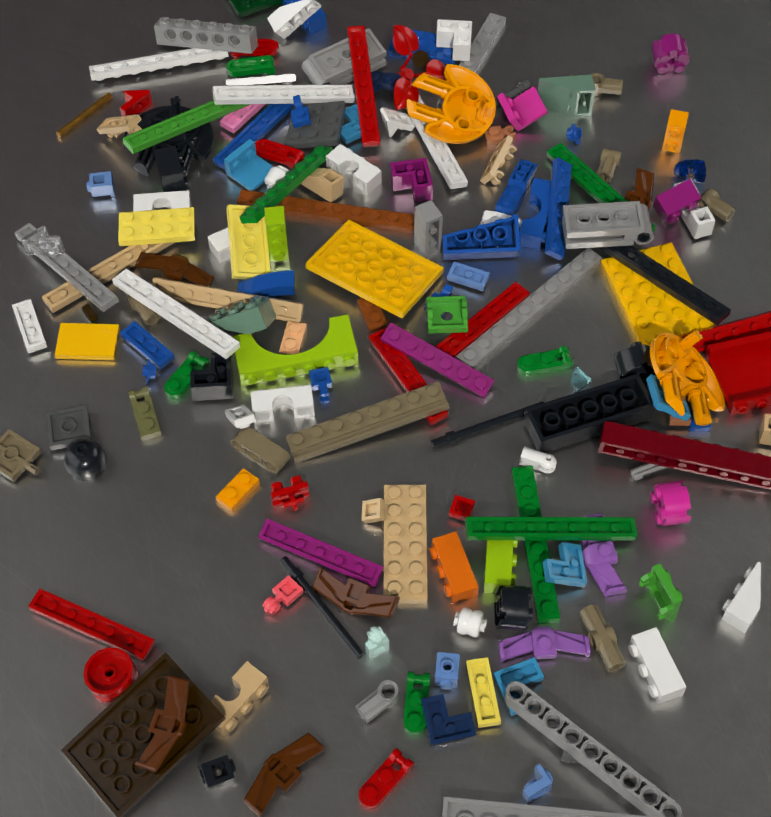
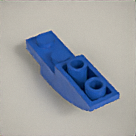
(517, 187)

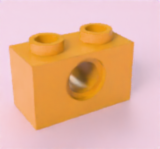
(675, 131)

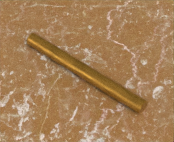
(87, 112)

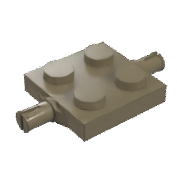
(17, 456)

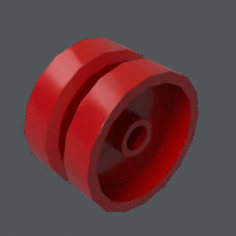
(109, 674)

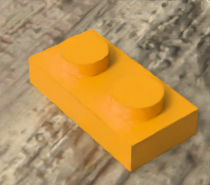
(237, 489)

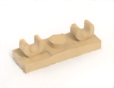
(117, 125)
(497, 160)

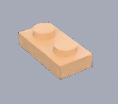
(293, 338)

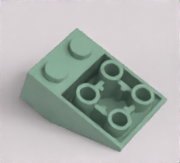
(568, 94)
(245, 317)

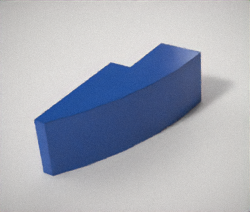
(270, 284)

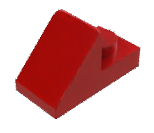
(136, 102)

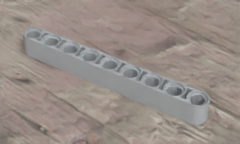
(587, 742)

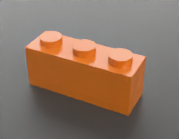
(454, 568)

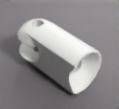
(539, 460)

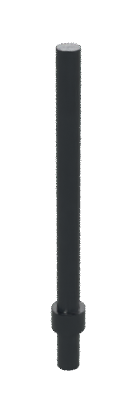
(452, 437)
(297, 575)

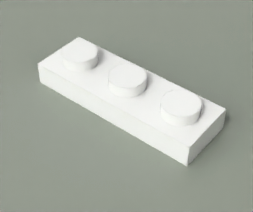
(29, 326)

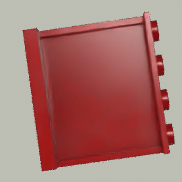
(743, 371)

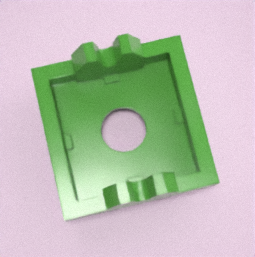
(453, 304)
(663, 591)

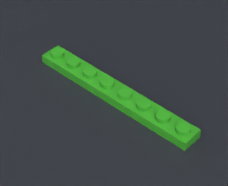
(177, 125)

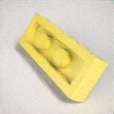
(483, 692)

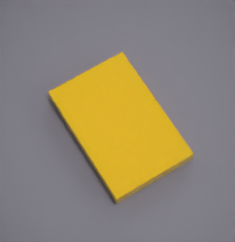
(87, 341)

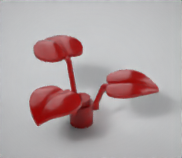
(404, 43)

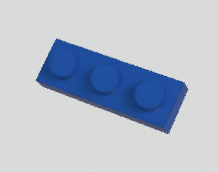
(147, 345)

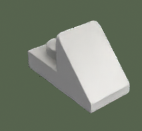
(394, 119)

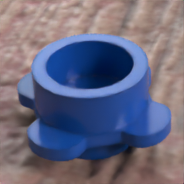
(574, 134)
(149, 371)

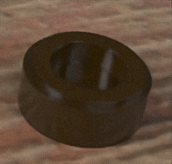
(420, 59)
(89, 313)

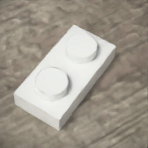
(240, 416)

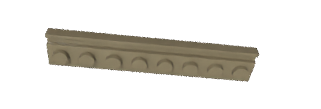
(367, 422)

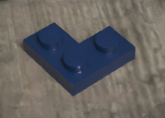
(383, 80)
(442, 727)

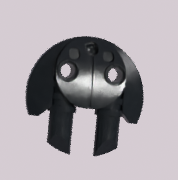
(192, 144)

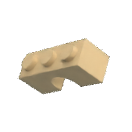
(251, 685)

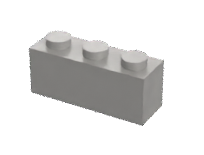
(428, 229)

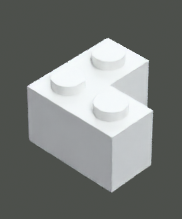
(455, 35)

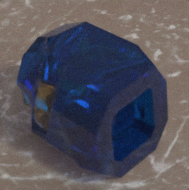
(691, 169)

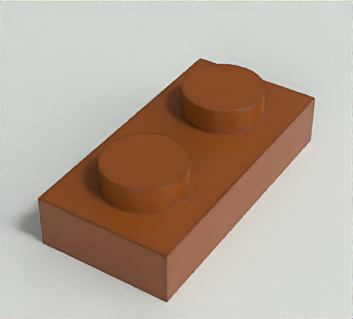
(372, 315)

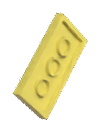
(156, 226)
(247, 245)

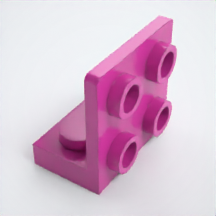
(523, 109)

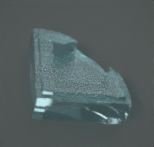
(579, 380)

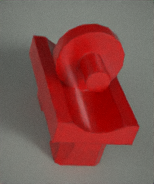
(290, 495)

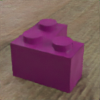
(412, 175)
(675, 200)

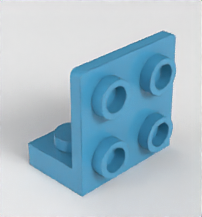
(246, 166)

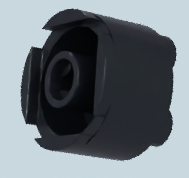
(634, 361)
(512, 607)

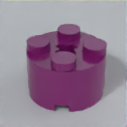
(670, 53)

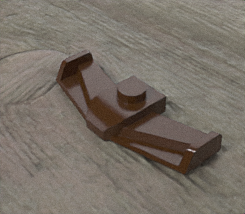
(643, 188)
(174, 268)
(354, 596)
(166, 724)
(281, 772)

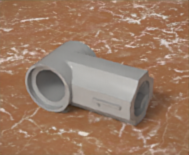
(377, 702)

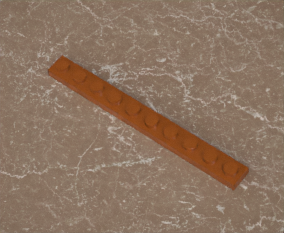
(337, 212)

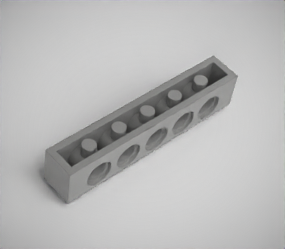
(206, 35)

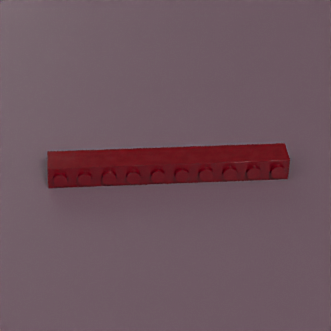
(685, 454)

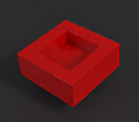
(461, 507)

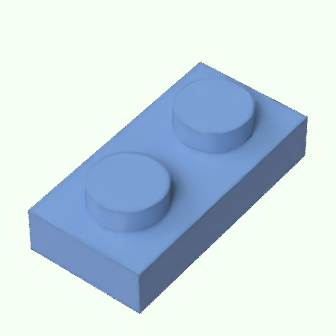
(468, 276)

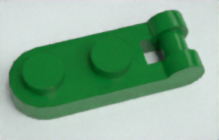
(251, 66)
(545, 362)
(180, 381)
(413, 714)

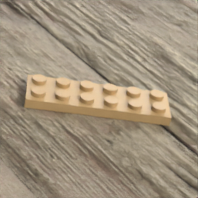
(405, 543)

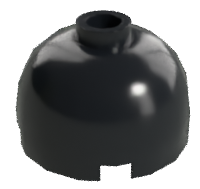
(85, 459)

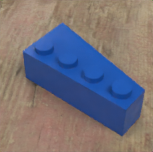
(485, 241)

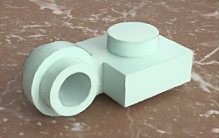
(376, 643)

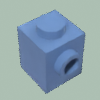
(447, 670)

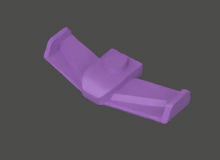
(598, 559)
(544, 644)

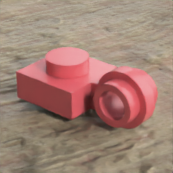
(285, 591)

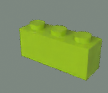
(276, 233)
(499, 564)

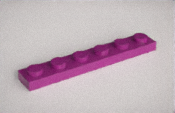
(437, 360)
(321, 553)

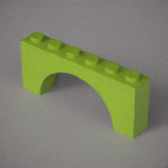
(333, 351)

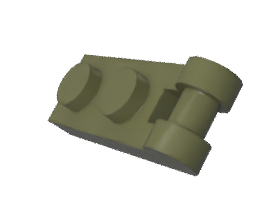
(144, 414)

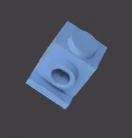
(101, 184)

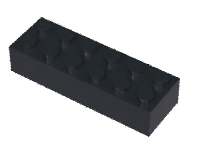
(584, 413)

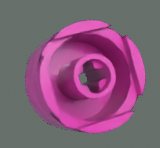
(671, 503)

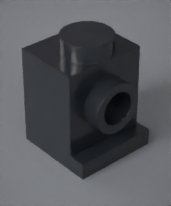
(206, 771)

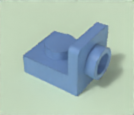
(535, 789)

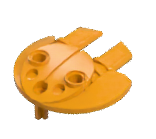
(457, 108)
(686, 374)

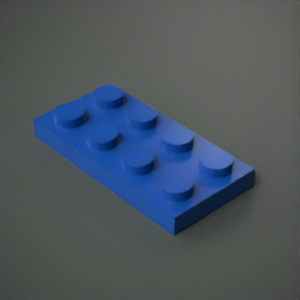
(427, 43)

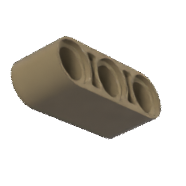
(260, 449)

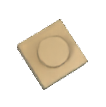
(373, 510)

